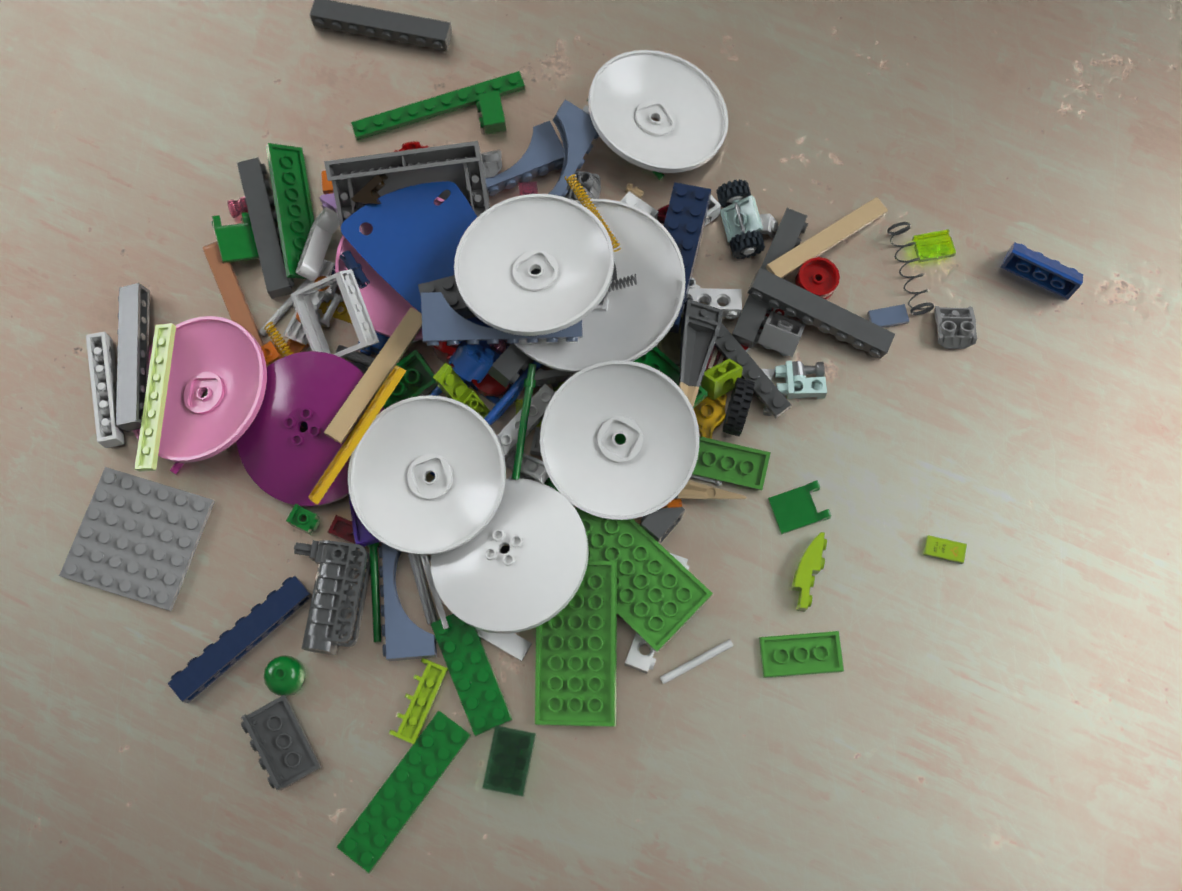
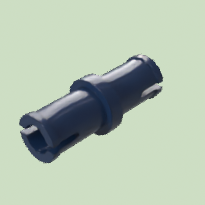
(351, 263)

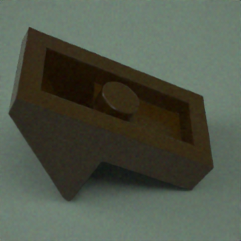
(368, 192)

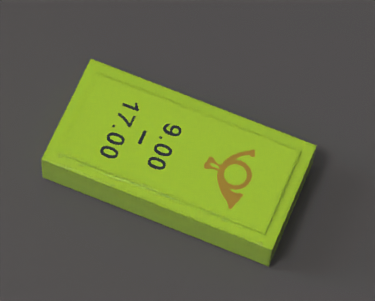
(945, 549)

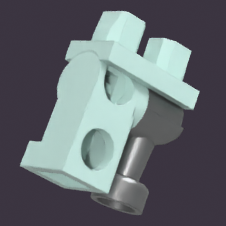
(797, 384)

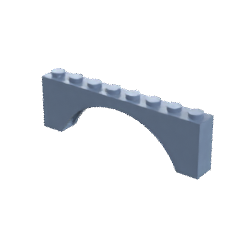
(576, 135)
(541, 157)
(444, 324)
(402, 636)

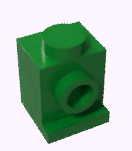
(296, 516)

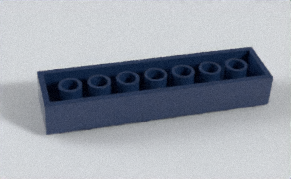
(685, 224)

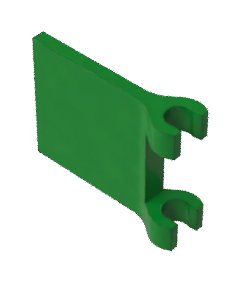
(235, 241)
(796, 508)

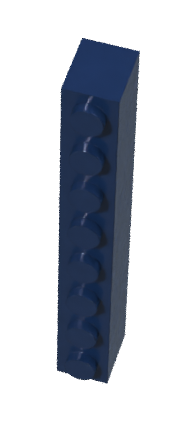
(240, 639)

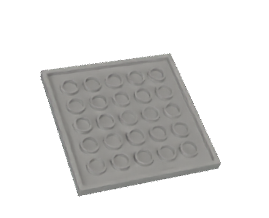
(137, 538)

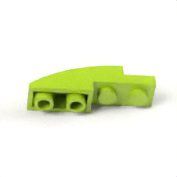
(456, 389)
(809, 564)

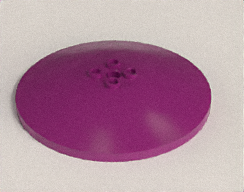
(275, 451)

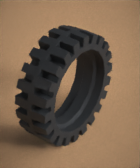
(738, 407)

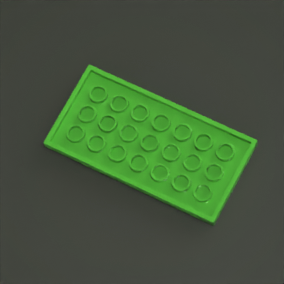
(652, 586)
(580, 655)

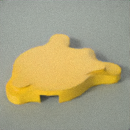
(710, 415)

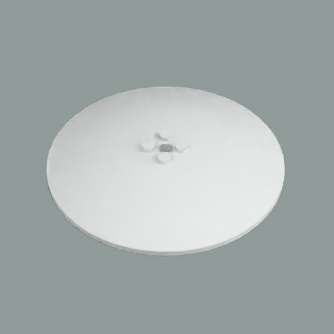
(629, 318)

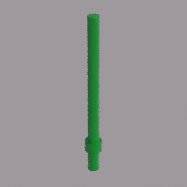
(529, 384)
(375, 592)

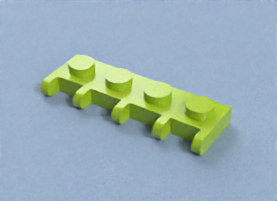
(420, 702)

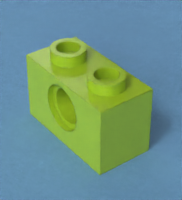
(721, 378)

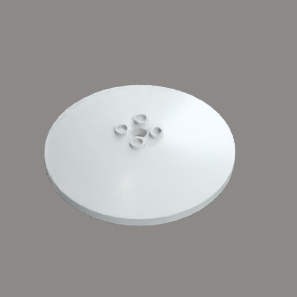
(663, 87)
(530, 234)
(392, 466)
(610, 476)
(531, 579)

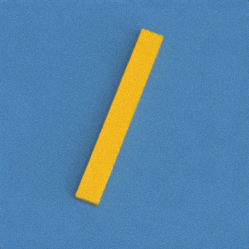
(356, 434)

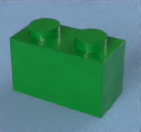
(492, 112)

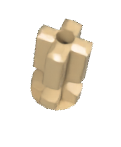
(636, 191)

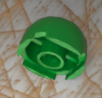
(284, 675)

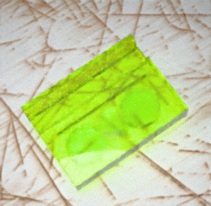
(934, 245)

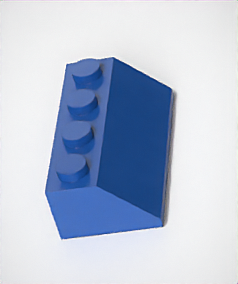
(1042, 270)

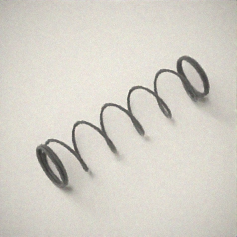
(927, 309)

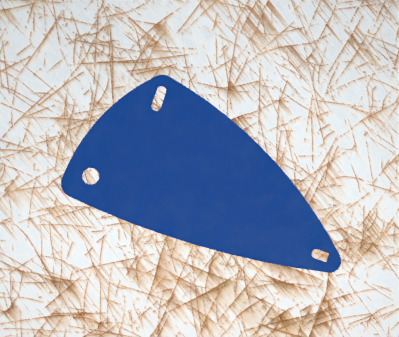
(413, 237)

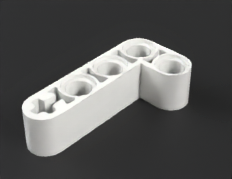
(317, 244)

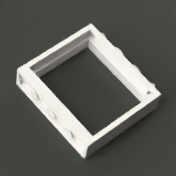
(355, 307)

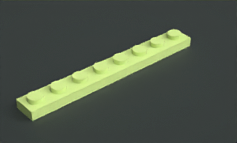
(155, 397)

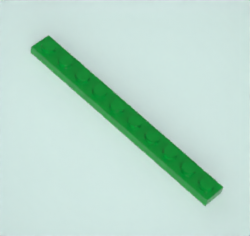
(435, 106)

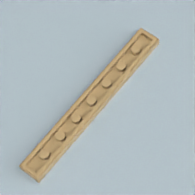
(827, 238)
(375, 376)

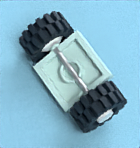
(740, 219)

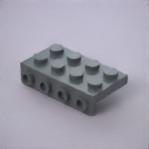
(280, 743)

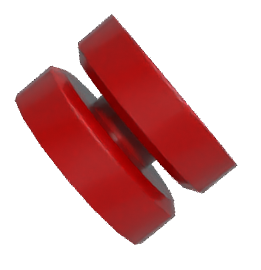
(818, 277)

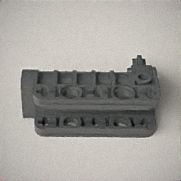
(334, 594)

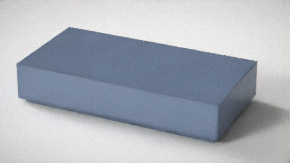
(889, 316)

